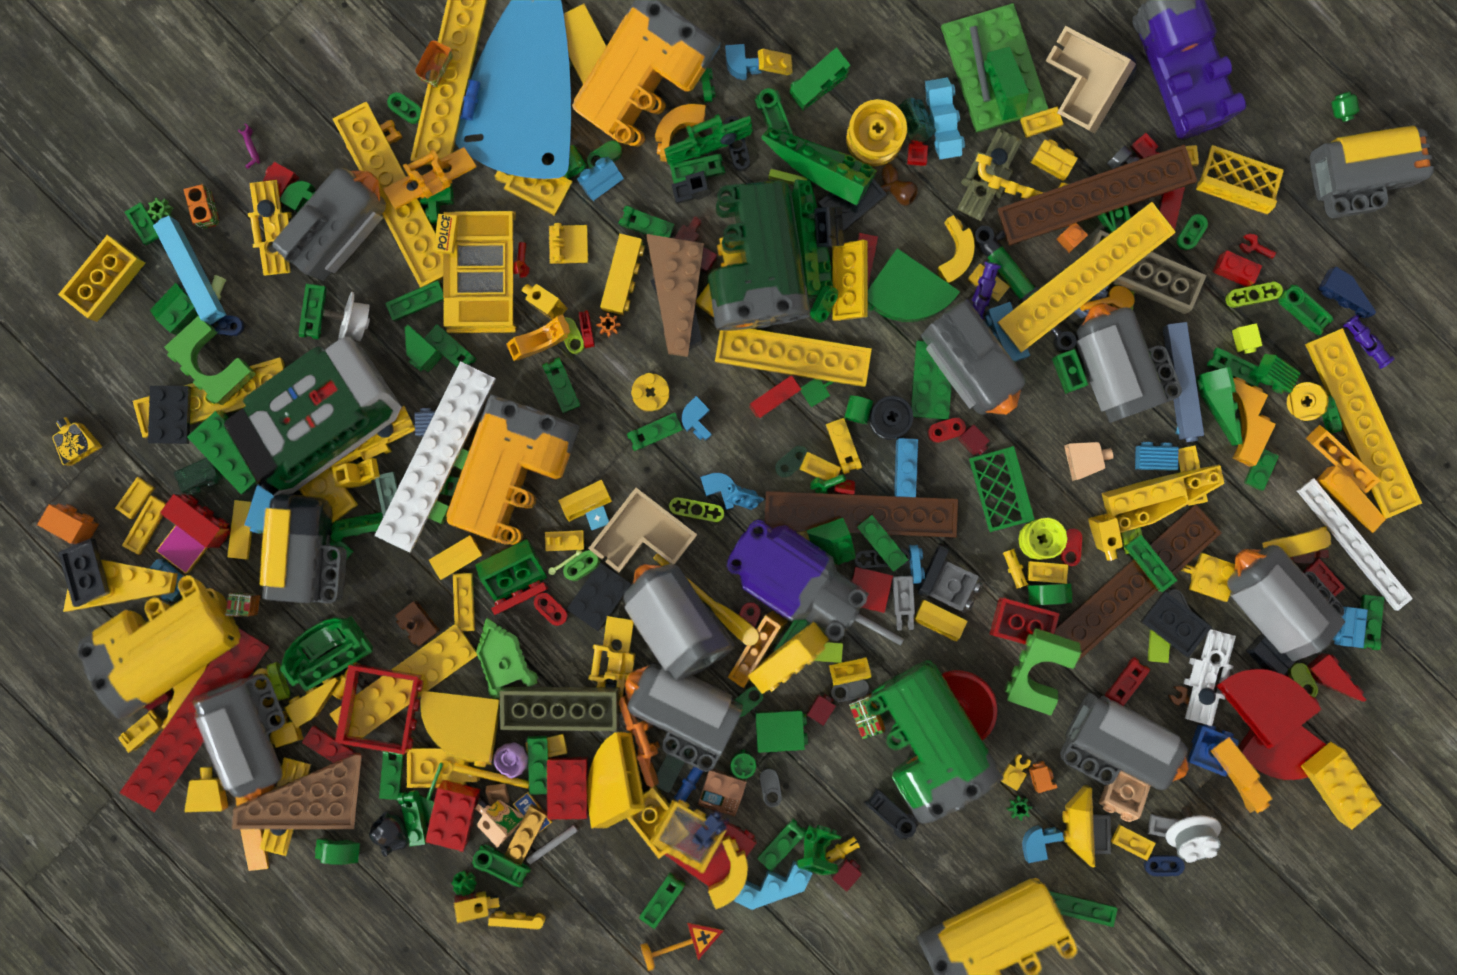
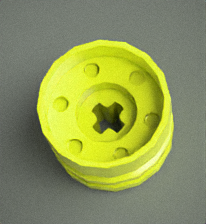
(1051, 533)

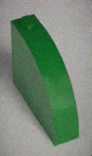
(909, 291)

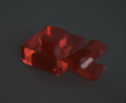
(688, 233)
(1308, 557)

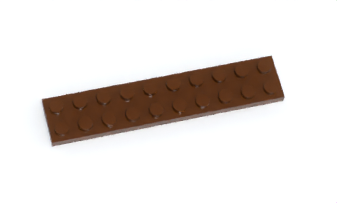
(1097, 195)
(895, 514)
(1131, 585)

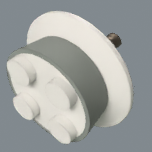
(1195, 836)

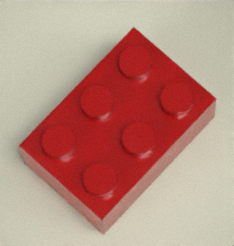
(196, 520)
(1018, 620)
(567, 788)
(452, 815)

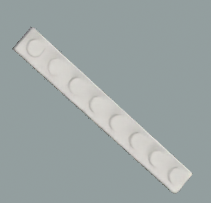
(1354, 544)

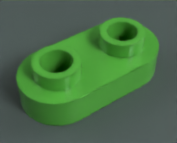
(582, 566)

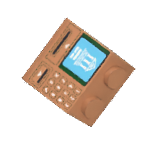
(722, 792)

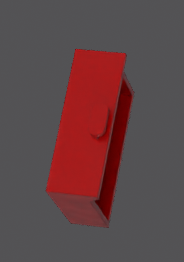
(774, 397)

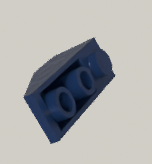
(1345, 290)

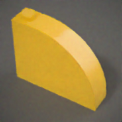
(462, 725)
(614, 782)

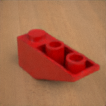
(1329, 674)

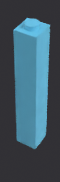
(189, 270)

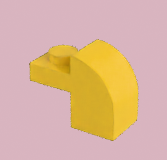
(355, 475)

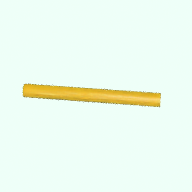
(490, 775)

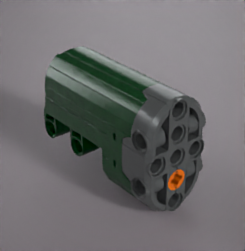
(771, 279)

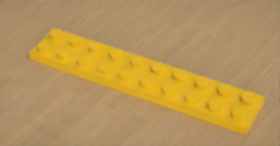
(445, 103)
(408, 223)
(1086, 277)
(1363, 422)

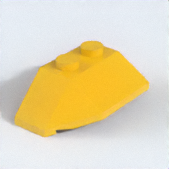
(1079, 825)

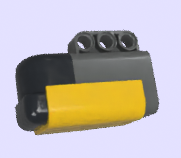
(299, 552)

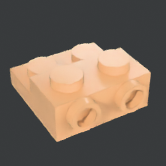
(1125, 796)

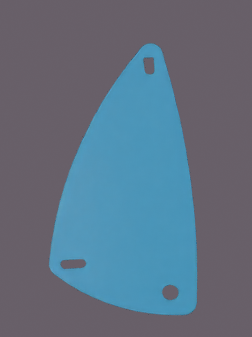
(523, 93)

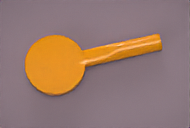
(1117, 297)

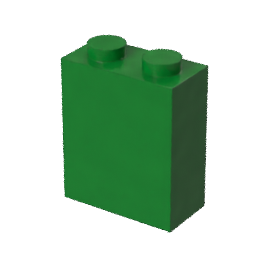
(781, 730)

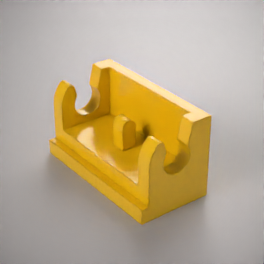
(141, 731)

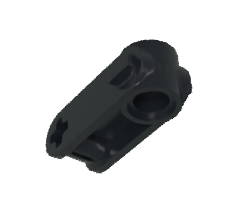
(891, 814)

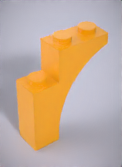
(1254, 428)
(1242, 775)

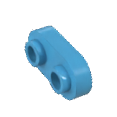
(916, 570)

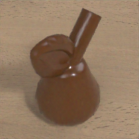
(903, 191)

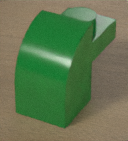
(297, 195)
(444, 197)
(1050, 594)
(337, 851)

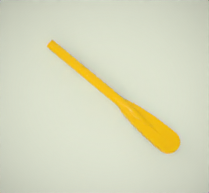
(736, 624)

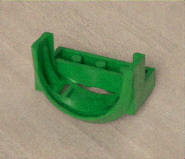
(318, 640)

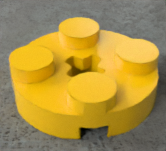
(639, 392)
(1316, 408)

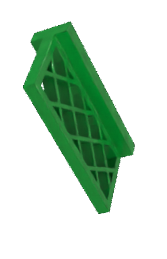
(1018, 486)

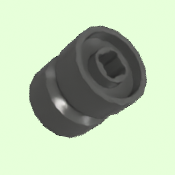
(1121, 157)

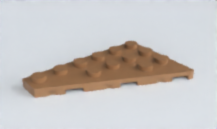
(312, 802)

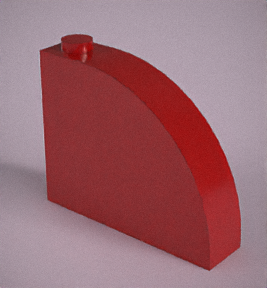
(1269, 703)
(1283, 759)
(720, 864)

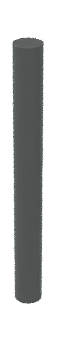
(980, 64)

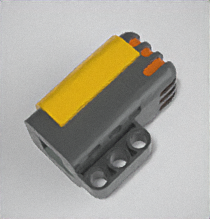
(1368, 167)

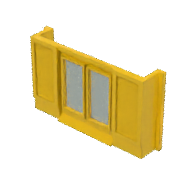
(480, 274)

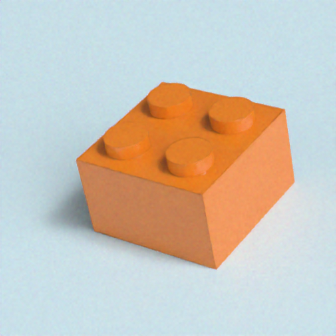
(68, 523)

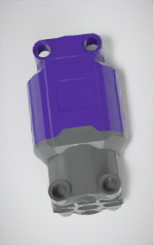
(796, 578)

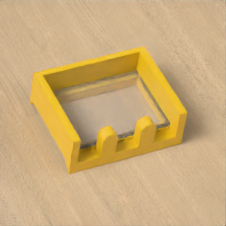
(676, 835)

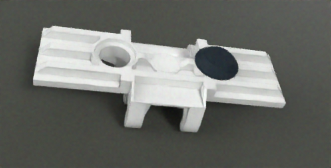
(1204, 675)

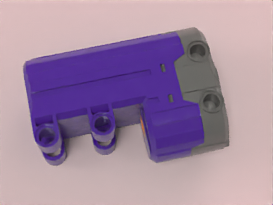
(1187, 65)

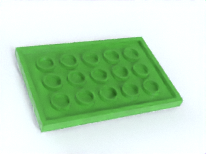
(996, 30)

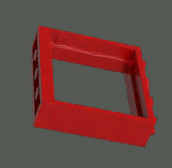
(348, 703)

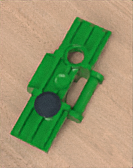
(696, 146)

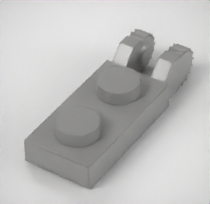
(903, 600)

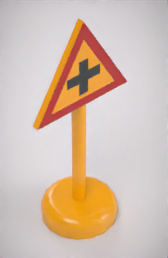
(701, 937)

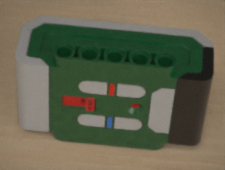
(311, 416)

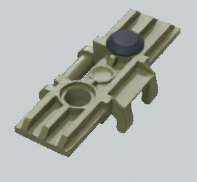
(1002, 151)

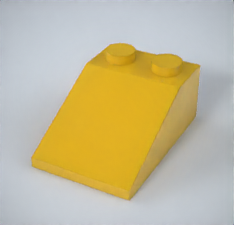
(648, 820)

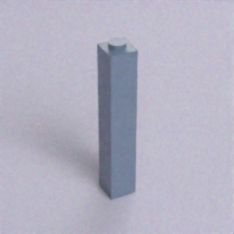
(1187, 404)

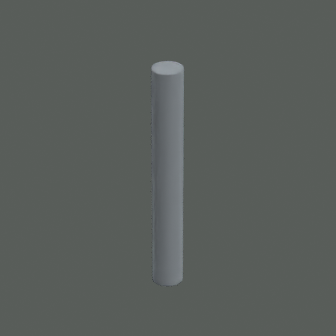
(879, 629)
(552, 844)

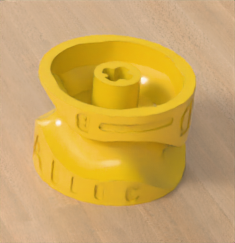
(876, 132)

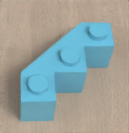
(944, 117)
(774, 887)

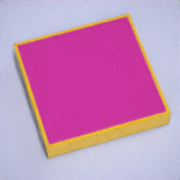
(181, 549)

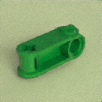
(773, 112)
(1305, 309)
(500, 866)

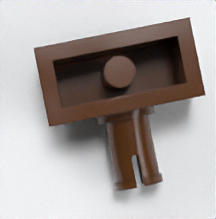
(417, 623)

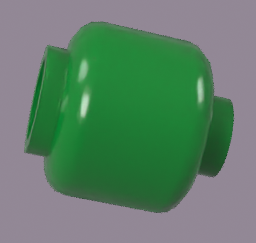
(1345, 106)

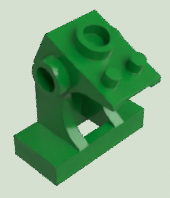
(815, 851)

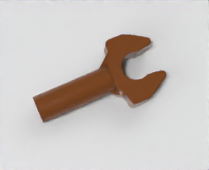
(1183, 696)

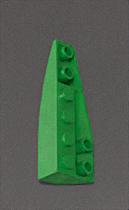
(823, 166)
(815, 260)

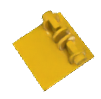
(568, 244)

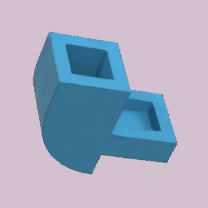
(737, 64)
(692, 414)
(717, 483)
(1035, 841)

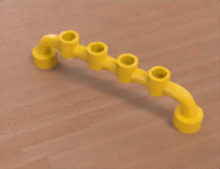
(995, 182)

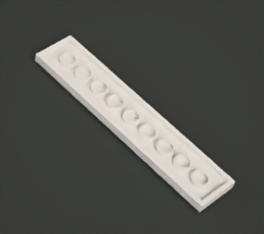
(435, 457)

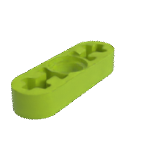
(1262, 298)
(702, 504)

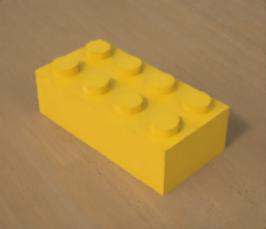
(101, 278)
(789, 658)
(1341, 785)

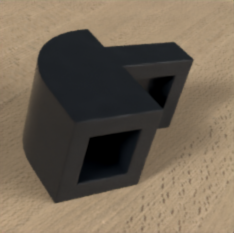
(694, 187)

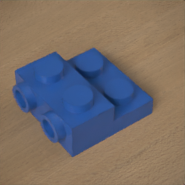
(1204, 741)

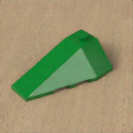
(1216, 391)

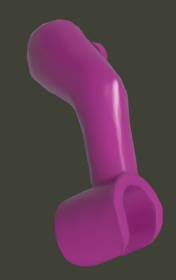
(250, 146)

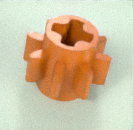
(612, 328)

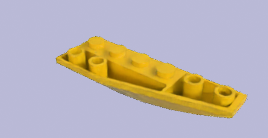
(1159, 497)

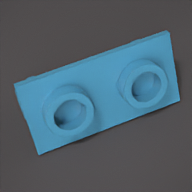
(743, 497)

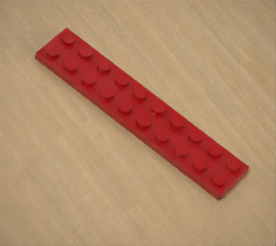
(181, 735)

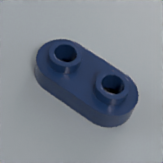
(225, 326)
(1163, 865)

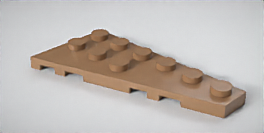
(676, 278)

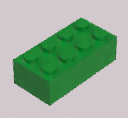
(219, 449)

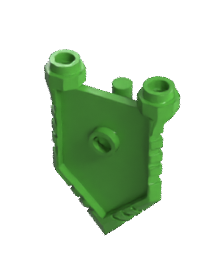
(502, 659)

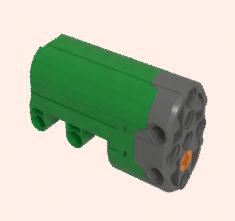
(950, 756)

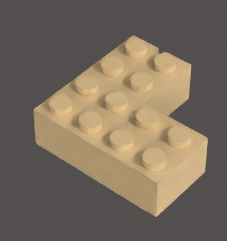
(1098, 76)
(641, 522)

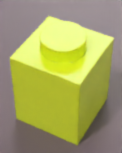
(1247, 338)

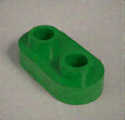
(708, 91)
(405, 109)
(1191, 233)
(824, 303)

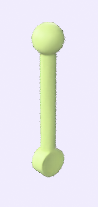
(552, 570)

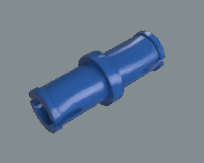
(470, 100)
(689, 784)

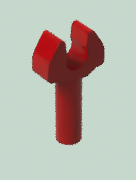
(1256, 247)
(520, 266)

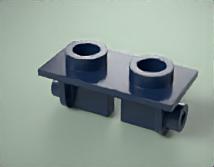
(706, 837)

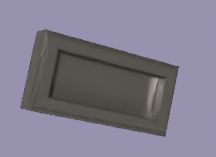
(1102, 833)

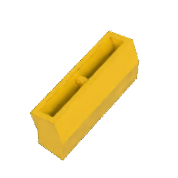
(585, 500)
(455, 557)
(940, 620)

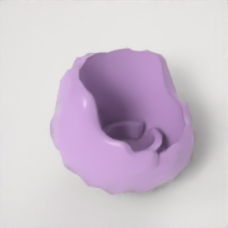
(511, 759)

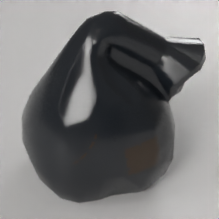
(388, 833)

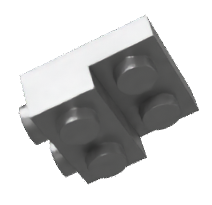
(956, 587)

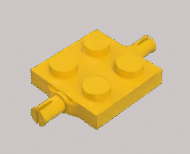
(1210, 576)

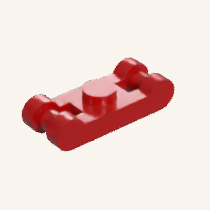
(1127, 682)

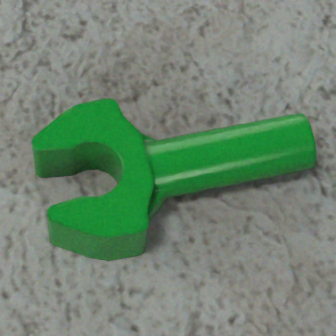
(824, 485)

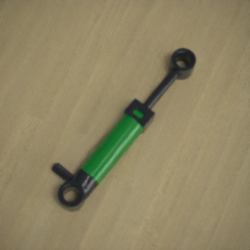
(1015, 277)

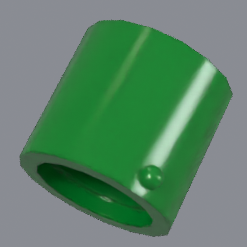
(576, 163)
(858, 409)
(743, 764)

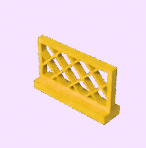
(1235, 194)

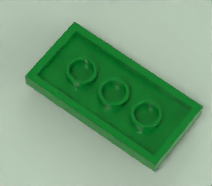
(930, 387)

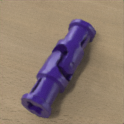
(985, 287)
(1366, 340)

